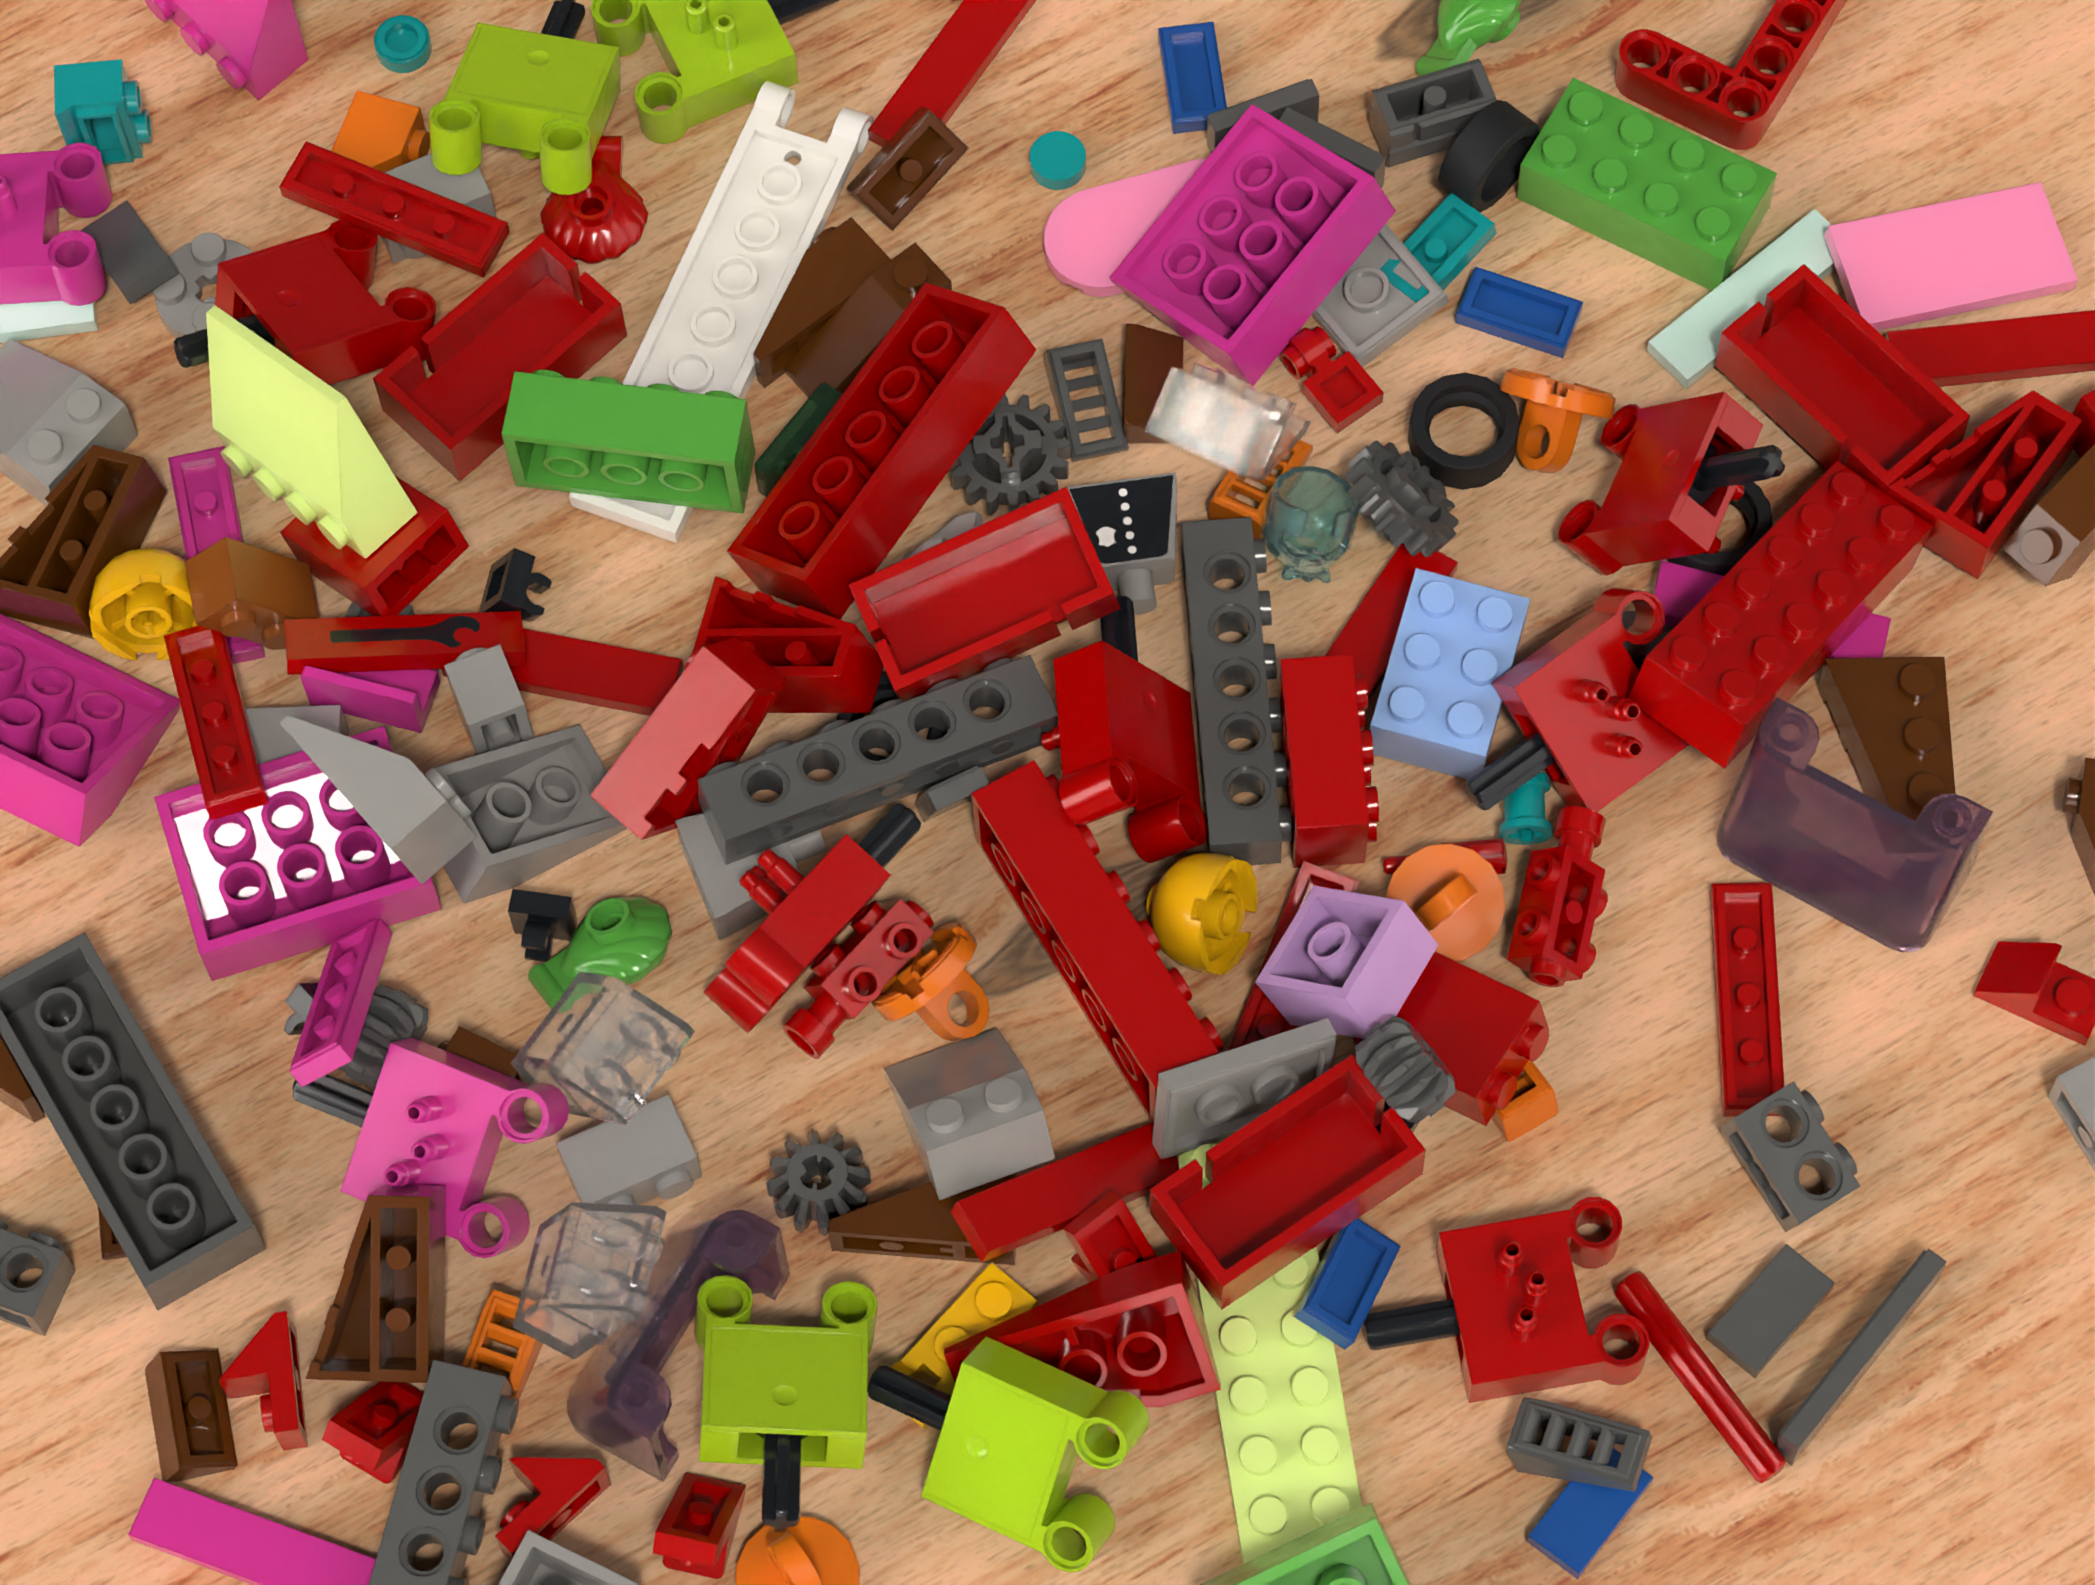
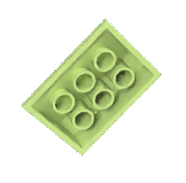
(300, 440)

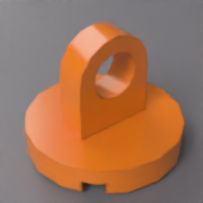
(1552, 408)
(1452, 896)
(930, 981)
(799, 1556)

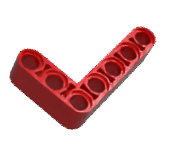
(1722, 87)

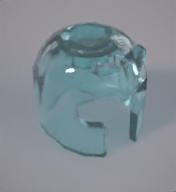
(1309, 522)

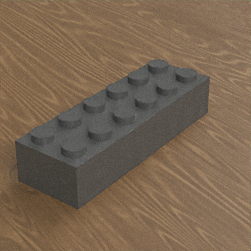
(123, 1122)

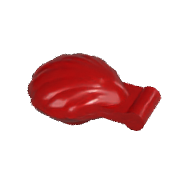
(603, 217)

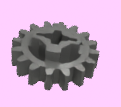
(1036, 451)
(1401, 498)

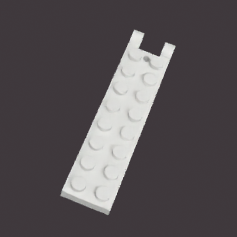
(738, 270)

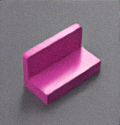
(379, 696)

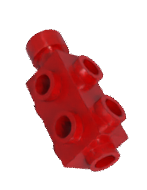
(1561, 902)
(859, 965)

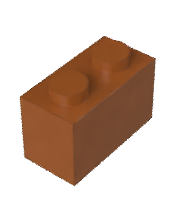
(249, 591)

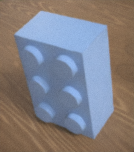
(1438, 683)

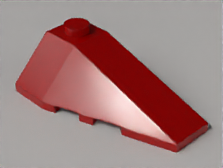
(1120, 1332)

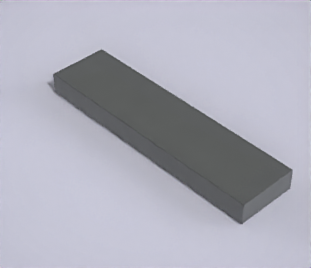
(1859, 1355)

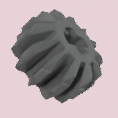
(390, 1018)
(1405, 1069)
(820, 1160)

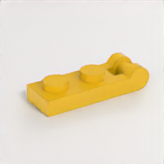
(982, 1305)

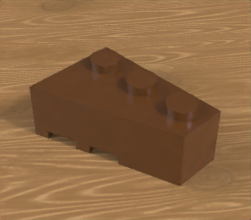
(89, 520)
(1893, 726)
(391, 1292)

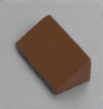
(907, 167)
(1147, 366)
(190, 1414)

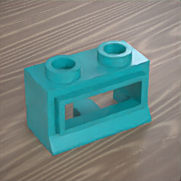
(102, 109)

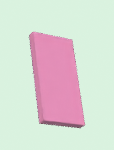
(1951, 257)

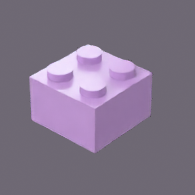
(1346, 961)

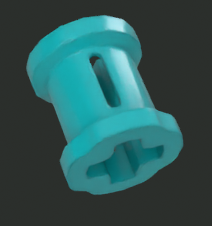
(1525, 813)

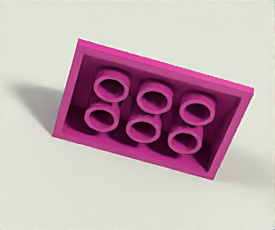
(249, 39)
(1254, 243)
(70, 732)
(286, 870)

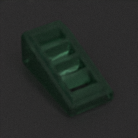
(793, 437)

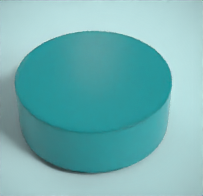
(402, 44)
(1057, 160)

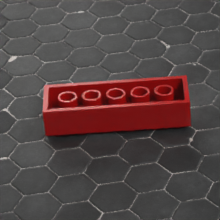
(882, 449)
(1779, 613)
(1089, 930)

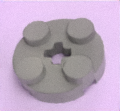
(196, 268)

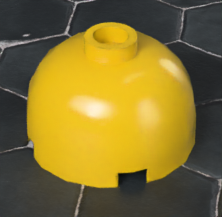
(139, 602)
(1202, 909)

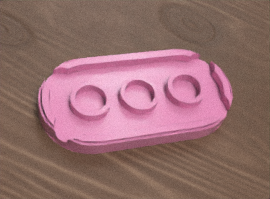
(1101, 225)

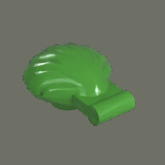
(1466, 27)
(614, 939)

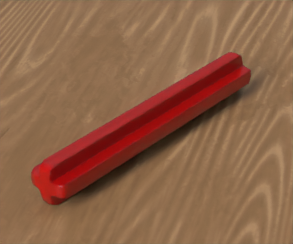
(1700, 1377)

